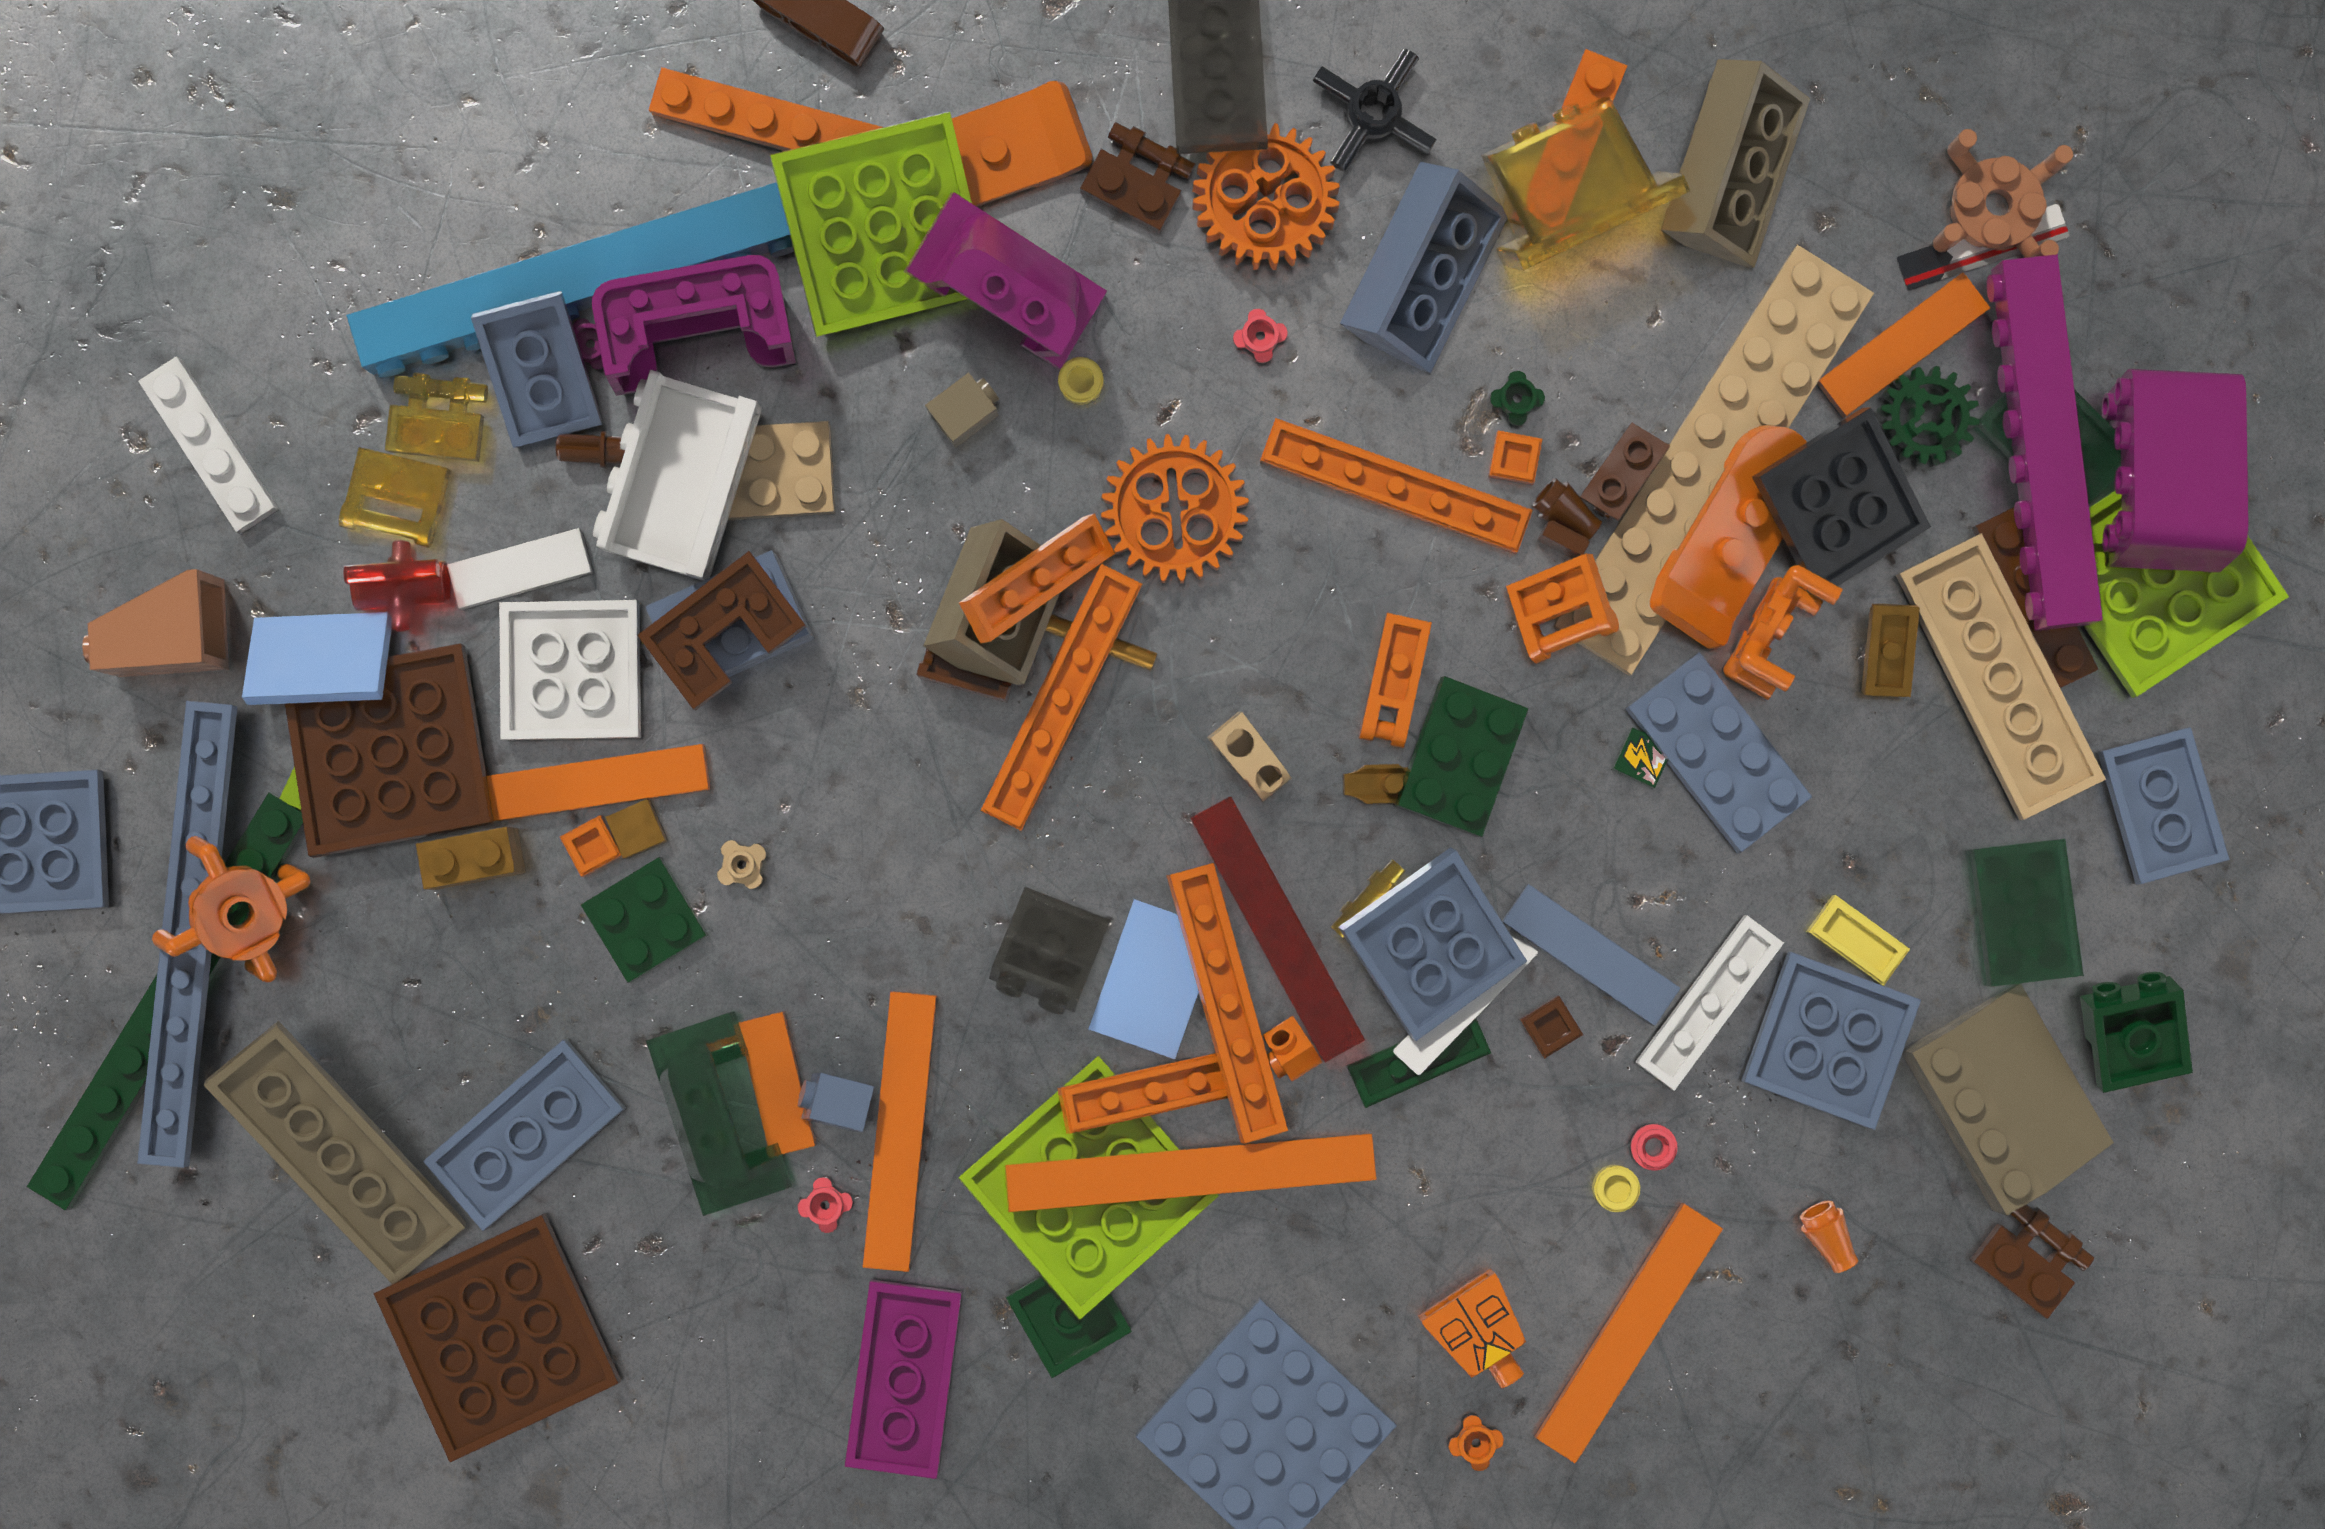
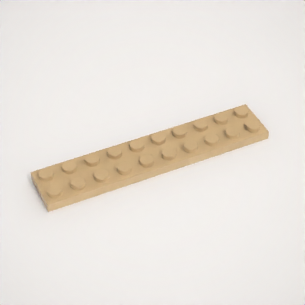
(1756, 385)

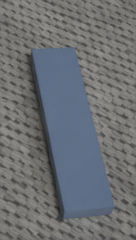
(1591, 955)

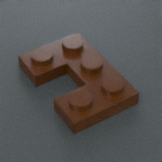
(735, 593)

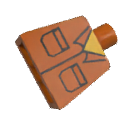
(1478, 1329)

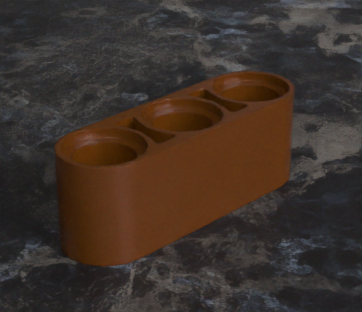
(831, 24)

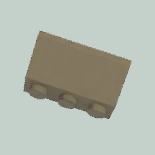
(985, 555)

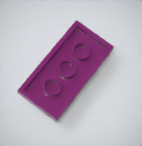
(903, 1379)

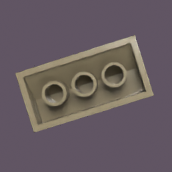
(1737, 161)

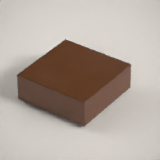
(1563, 539)
(1550, 1027)

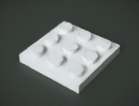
(570, 670)

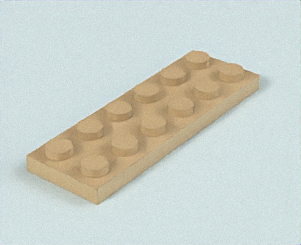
(2001, 677)

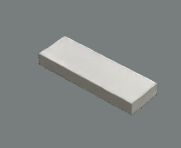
(520, 569)

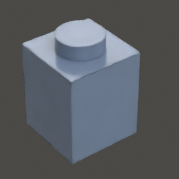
(835, 1102)

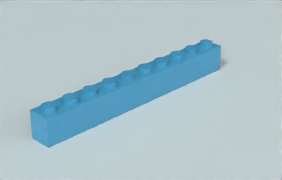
(440, 318)

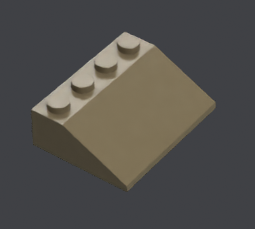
(2007, 1100)

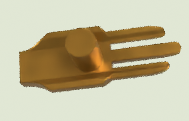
(1375, 783)

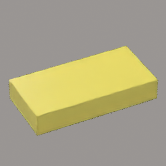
(1858, 940)

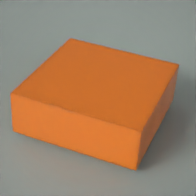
(1515, 457)
(591, 846)

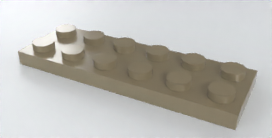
(335, 1153)

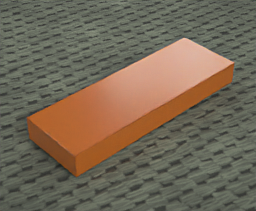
(776, 1082)

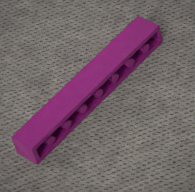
(2045, 443)

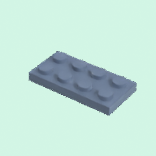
(1719, 753)
(524, 1134)

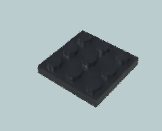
(1842, 499)

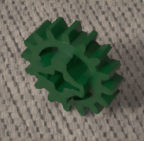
(1916, 403)

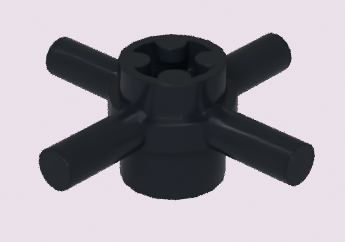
(1362, 123)

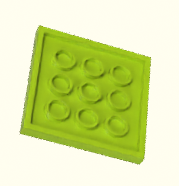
(861, 214)
(2170, 617)
(1089, 1247)

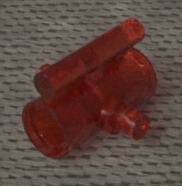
(399, 585)

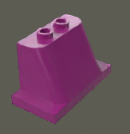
(1007, 278)

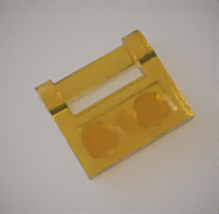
(398, 482)

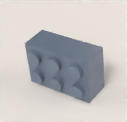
(737, 646)

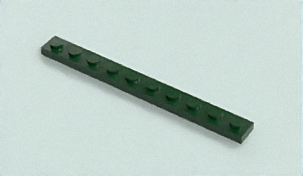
(124, 1070)

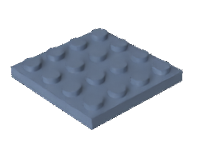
(1265, 1426)

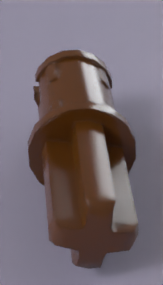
(589, 448)

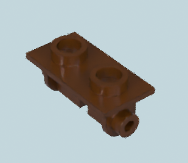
(1624, 472)

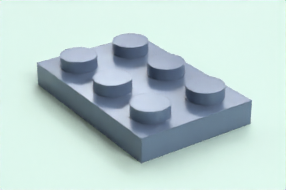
(536, 369)
(2163, 806)

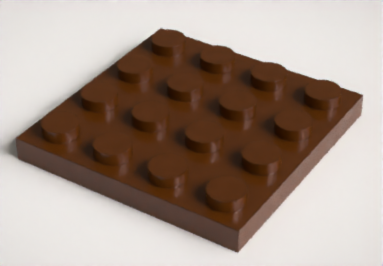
(395, 763)
(497, 1337)

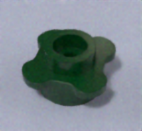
(1517, 411)

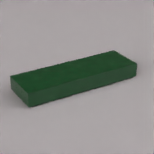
(1386, 1075)

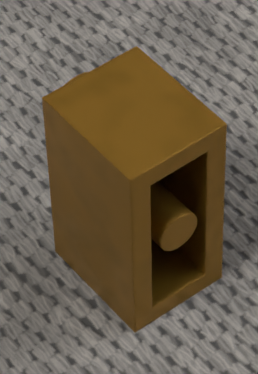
(470, 858)

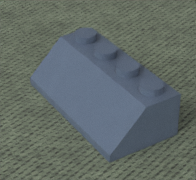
(1425, 266)

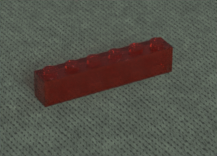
(1277, 929)

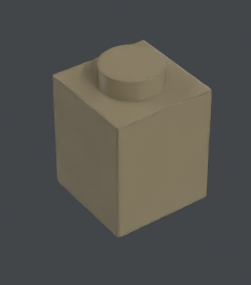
(963, 408)

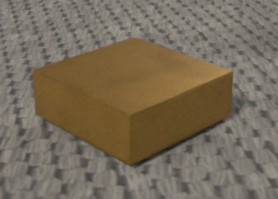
(636, 829)

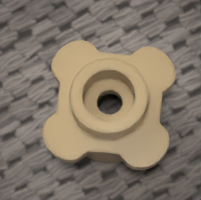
(751, 873)

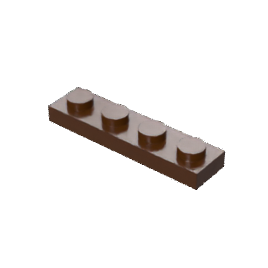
(2061, 647)

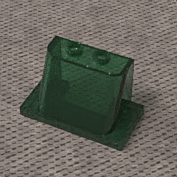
(703, 1120)

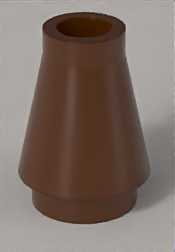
(1563, 505)

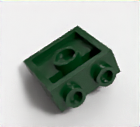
(2137, 1031)

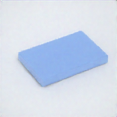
(317, 658)
(1148, 983)

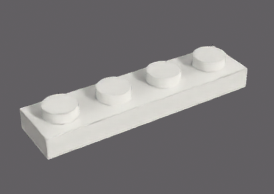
(208, 445)
(1709, 1002)

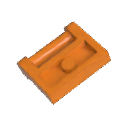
(1556, 594)

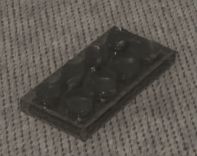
(1217, 75)

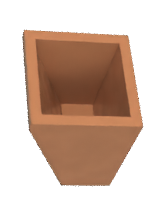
(163, 630)

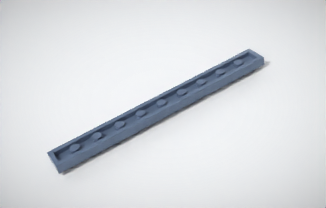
(185, 978)

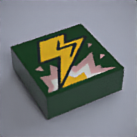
(1640, 759)

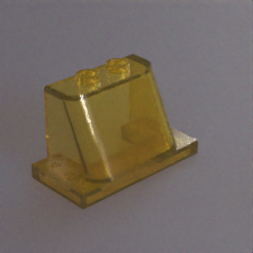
(1573, 182)

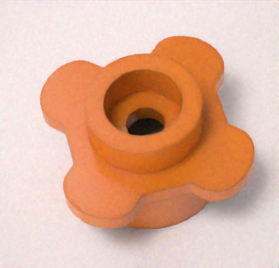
(1489, 1442)

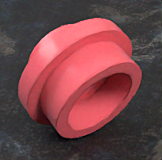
(1668, 1147)

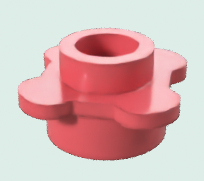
(1257, 323)
(828, 1217)

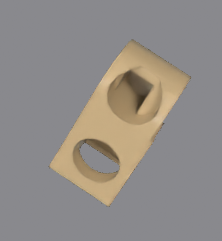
(1249, 756)

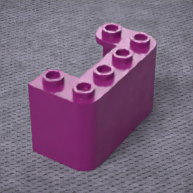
(687, 303)
(2178, 470)

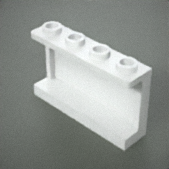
(677, 476)

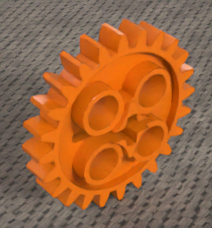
(1291, 226)
(1215, 505)

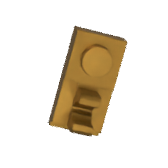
(1890, 650)

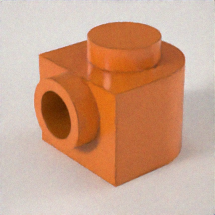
(1290, 1050)

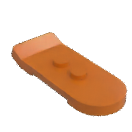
(1021, 143)
(1726, 544)

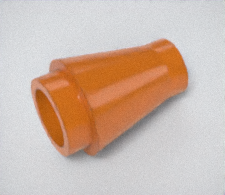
(1829, 1234)

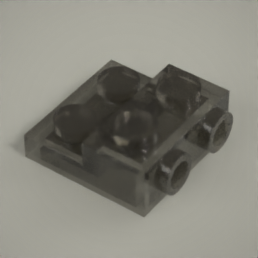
(1048, 951)

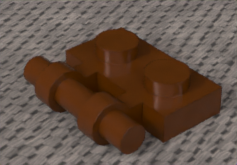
(1131, 190)
(2023, 1270)

